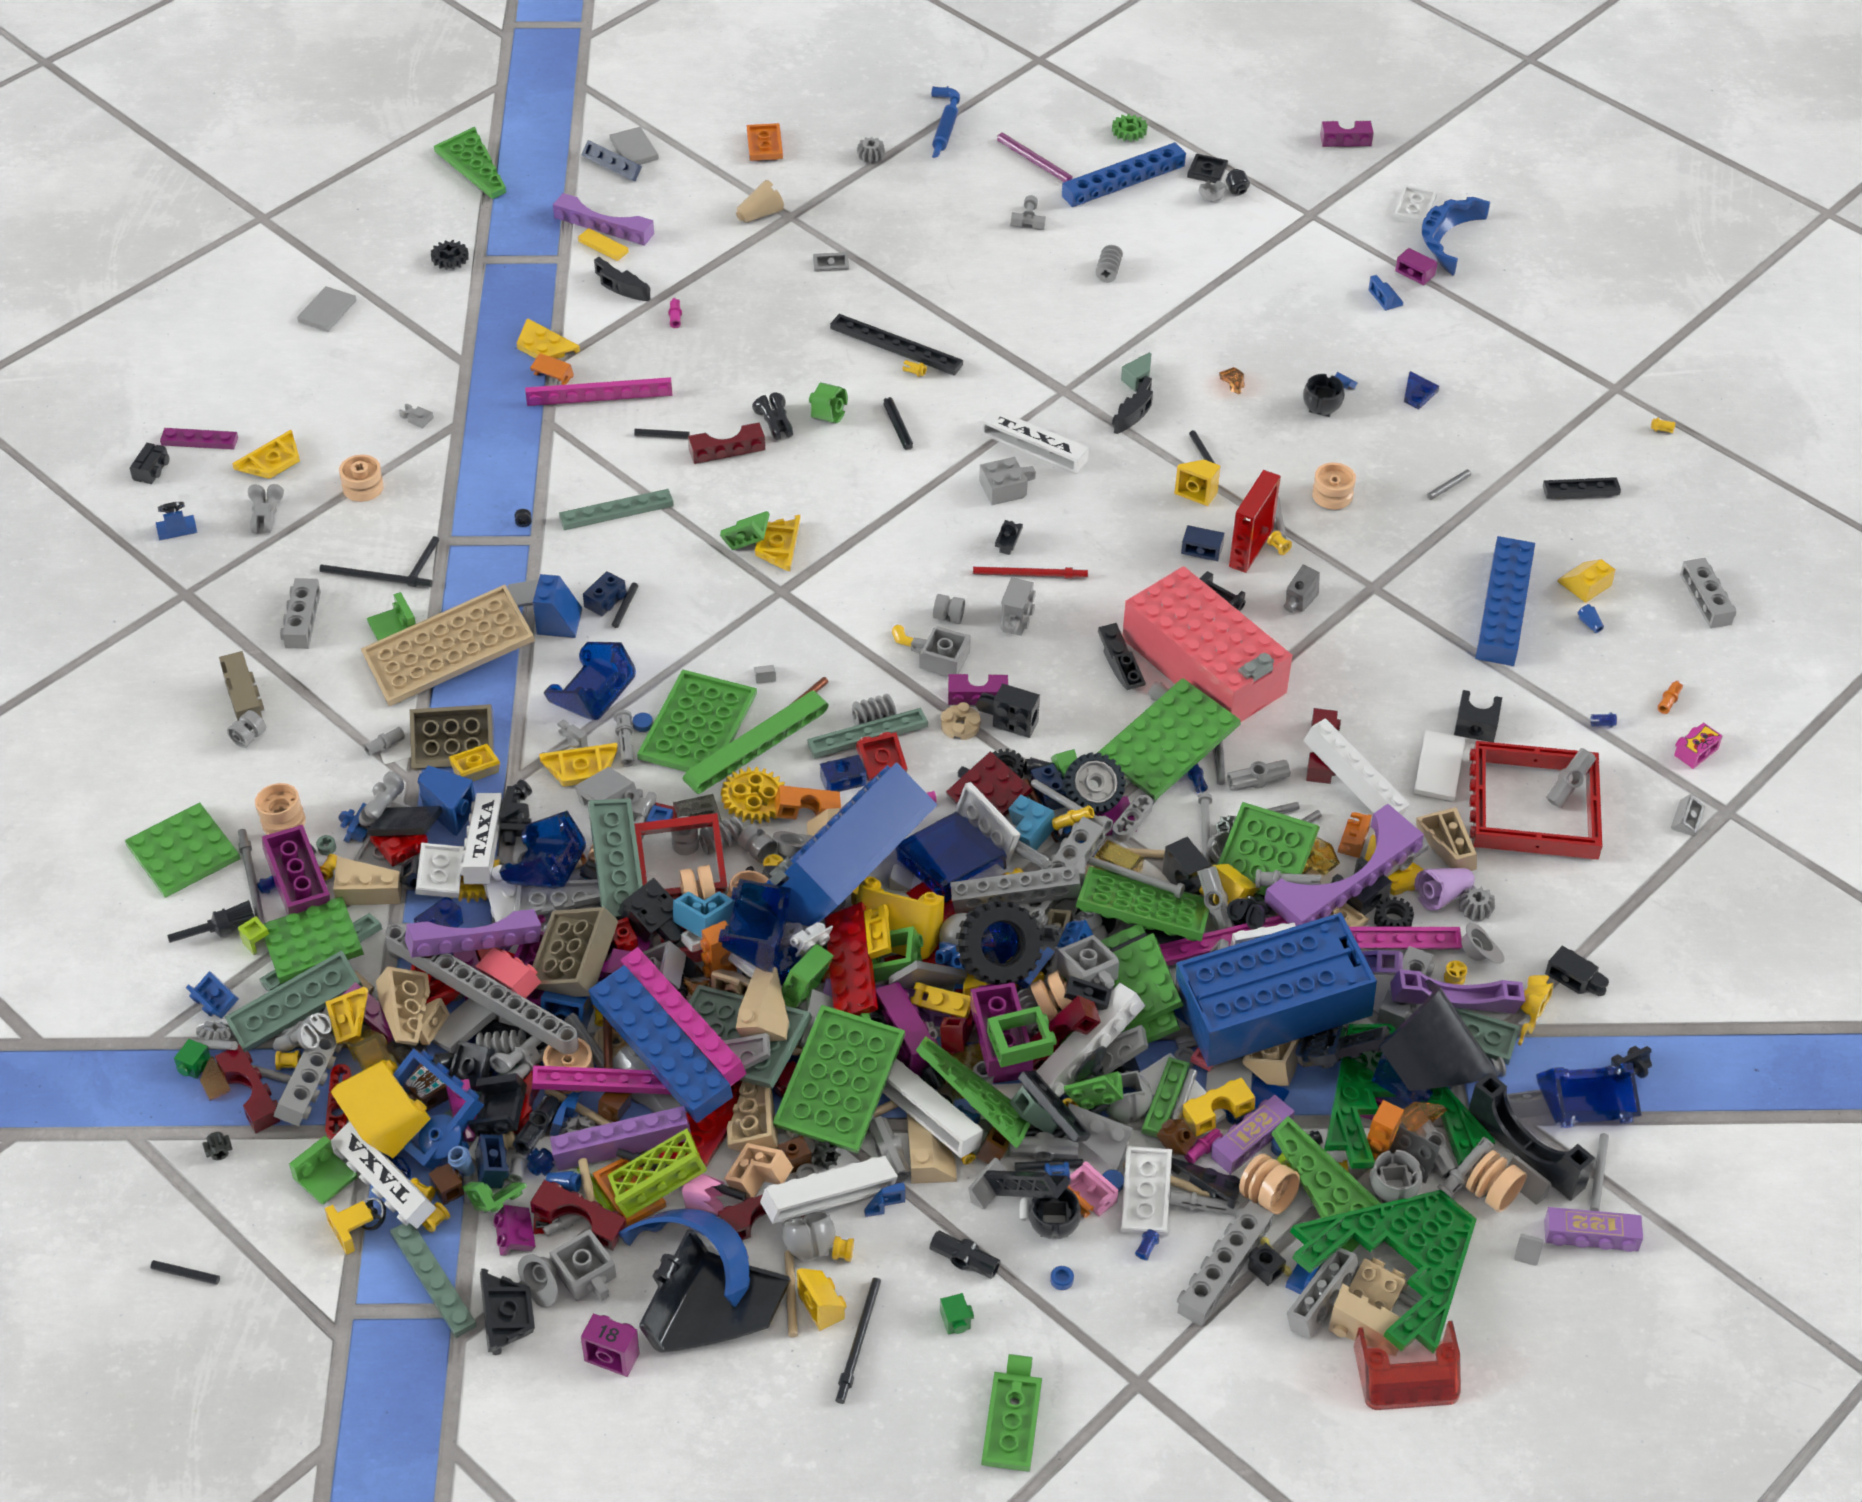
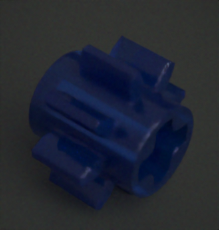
(540, 1161)

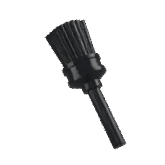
(221, 922)

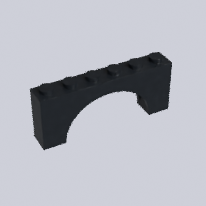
(1564, 1169)

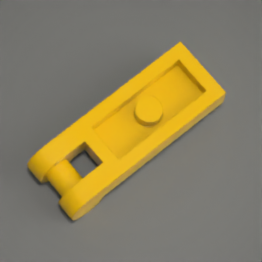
(877, 931)
(941, 1000)

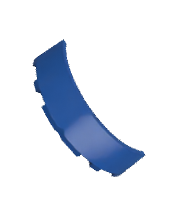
(1445, 217)
(717, 1231)

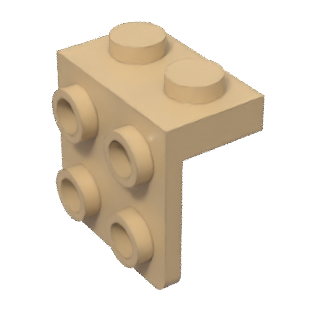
(1378, 1283)

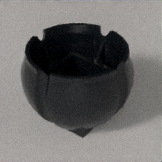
(1323, 394)
(1065, 1204)

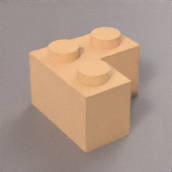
(758, 1165)

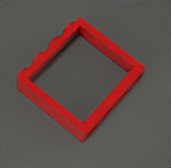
(1252, 535)
(680, 824)

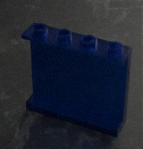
(949, 853)

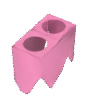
(701, 1194)

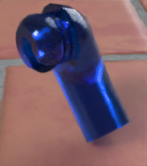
(401, 1164)

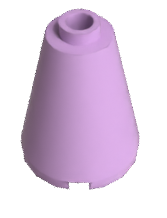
(1442, 885)

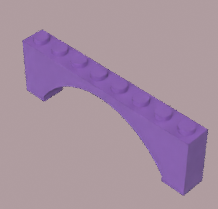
(1305, 903)

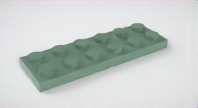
(614, 851)
(291, 1001)

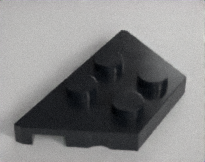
(506, 1310)

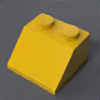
(1198, 481)
(1588, 579)
(820, 1297)

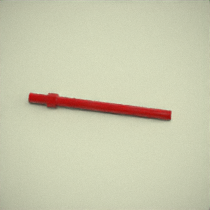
(1068, 572)

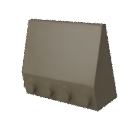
(448, 731)
(574, 950)

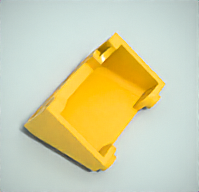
(905, 912)
(380, 1108)

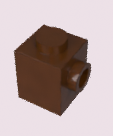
(614, 1105)
(1176, 1136)
(993, 1146)
(796, 1152)
(447, 1183)

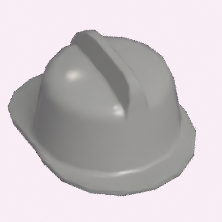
(790, 842)
(1480, 946)
(541, 1276)

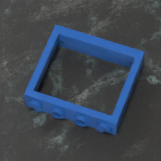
(467, 1112)

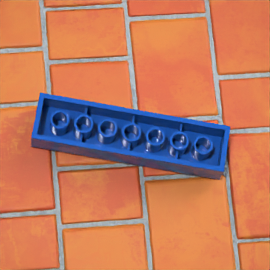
(1505, 601)
(661, 1043)

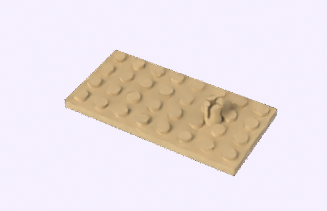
(447, 645)

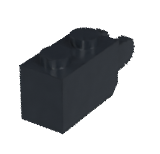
(1576, 972)

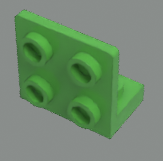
(746, 531)
(393, 620)
(1096, 1090)
(321, 1171)
(484, 1199)

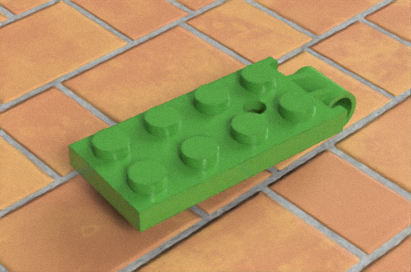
(1010, 1426)

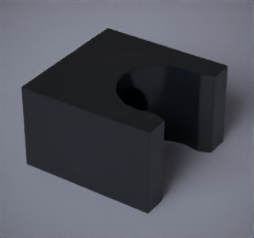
(1477, 722)
(1182, 863)
(1370, 895)

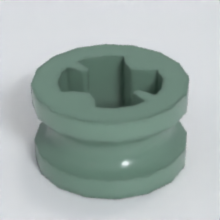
(326, 839)

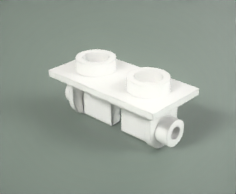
(817, 935)

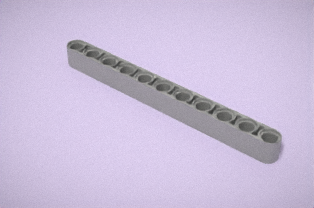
(489, 994)

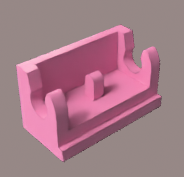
(1094, 1188)

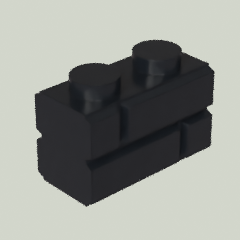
(149, 463)

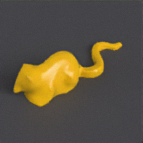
(1536, 998)

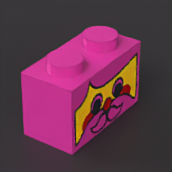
(1697, 745)

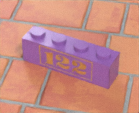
(1250, 1135)
(1593, 1229)

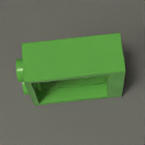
(899, 937)
(806, 976)
(1023, 1052)

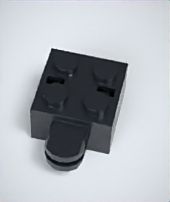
(1012, 709)
(651, 913)

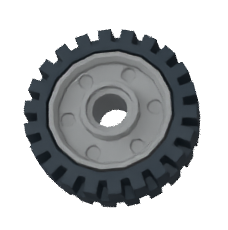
(1104, 772)

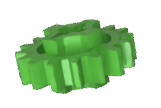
(1129, 127)

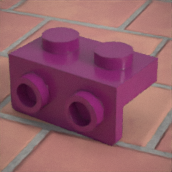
(514, 1229)

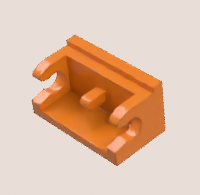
(552, 367)
(1355, 835)

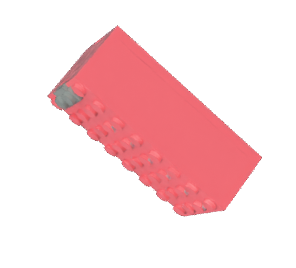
(1208, 642)

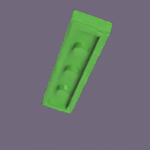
(1165, 1096)

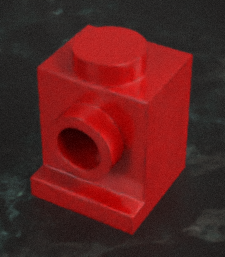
(624, 936)

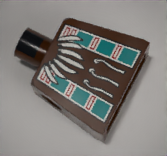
(426, 1088)

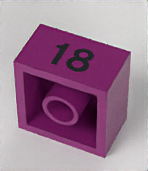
(610, 1344)

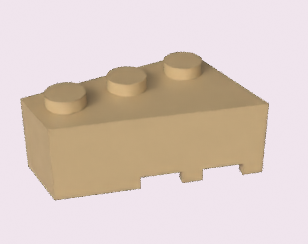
(1448, 838)
(366, 883)
(1355, 1312)

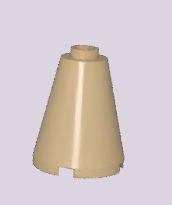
(760, 203)

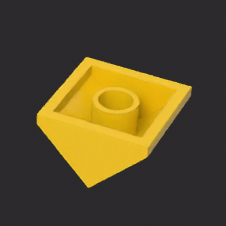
(475, 763)
(1233, 883)

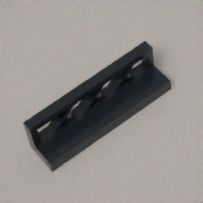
(1026, 1184)

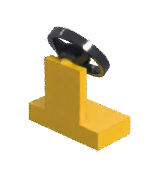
(352, 1218)

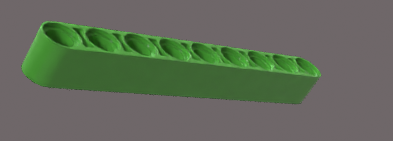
(755, 742)

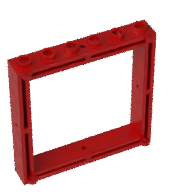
(1527, 841)

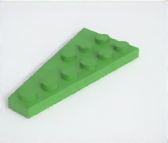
(473, 161)
(977, 1091)
(1322, 1177)

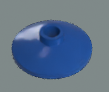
(444, 1141)

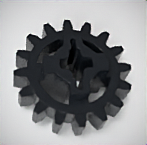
(449, 254)

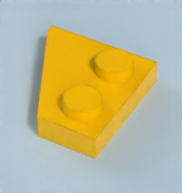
(347, 1014)

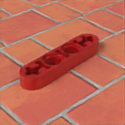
(332, 1104)

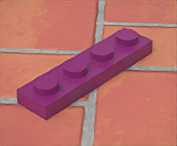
(199, 438)

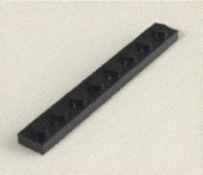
(896, 344)

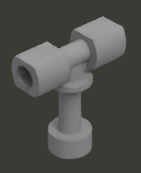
(1028, 216)

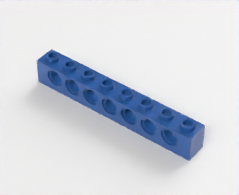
(1123, 174)

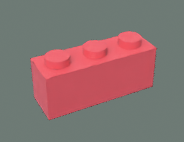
(509, 972)

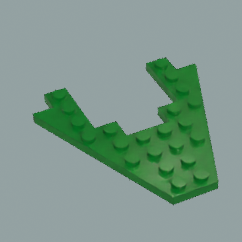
(1356, 1097)
(1423, 1229)

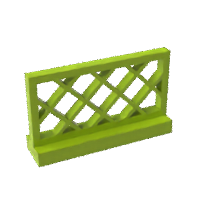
(660, 1181)

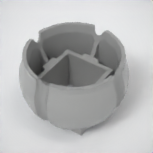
(1134, 1104)
(1394, 1167)
(809, 1236)

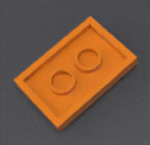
(764, 142)
(604, 1184)

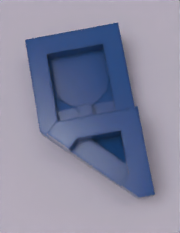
(566, 1109)
(886, 1196)

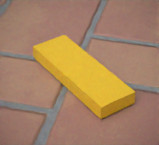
(603, 244)

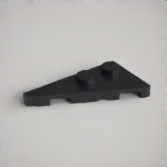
(1210, 1180)

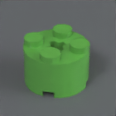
(828, 402)

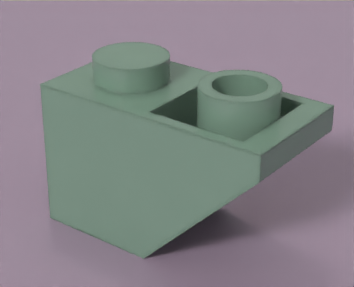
(1135, 371)
(1029, 1110)

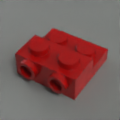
(880, 752)
(398, 848)

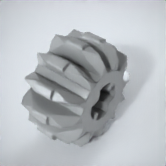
(871, 150)
(1477, 903)

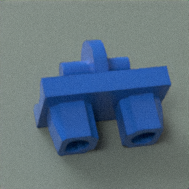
(354, 830)
(948, 956)

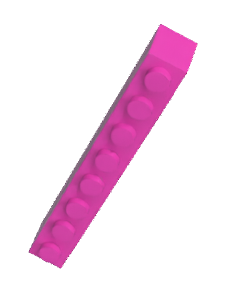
(685, 1016)

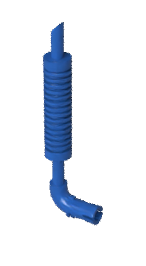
(947, 119)

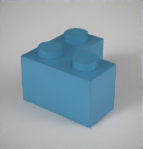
(1031, 821)
(699, 914)

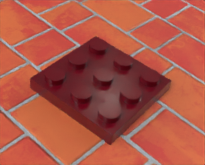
(994, 781)

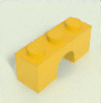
(1232, 1096)

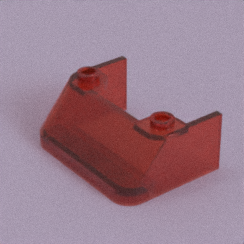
(1409, 1384)

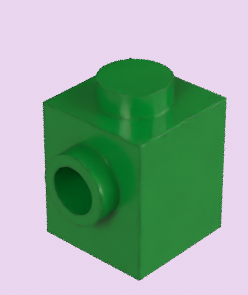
(192, 1058)
(956, 1314)

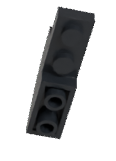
(621, 283)
(1134, 408)
(1120, 658)

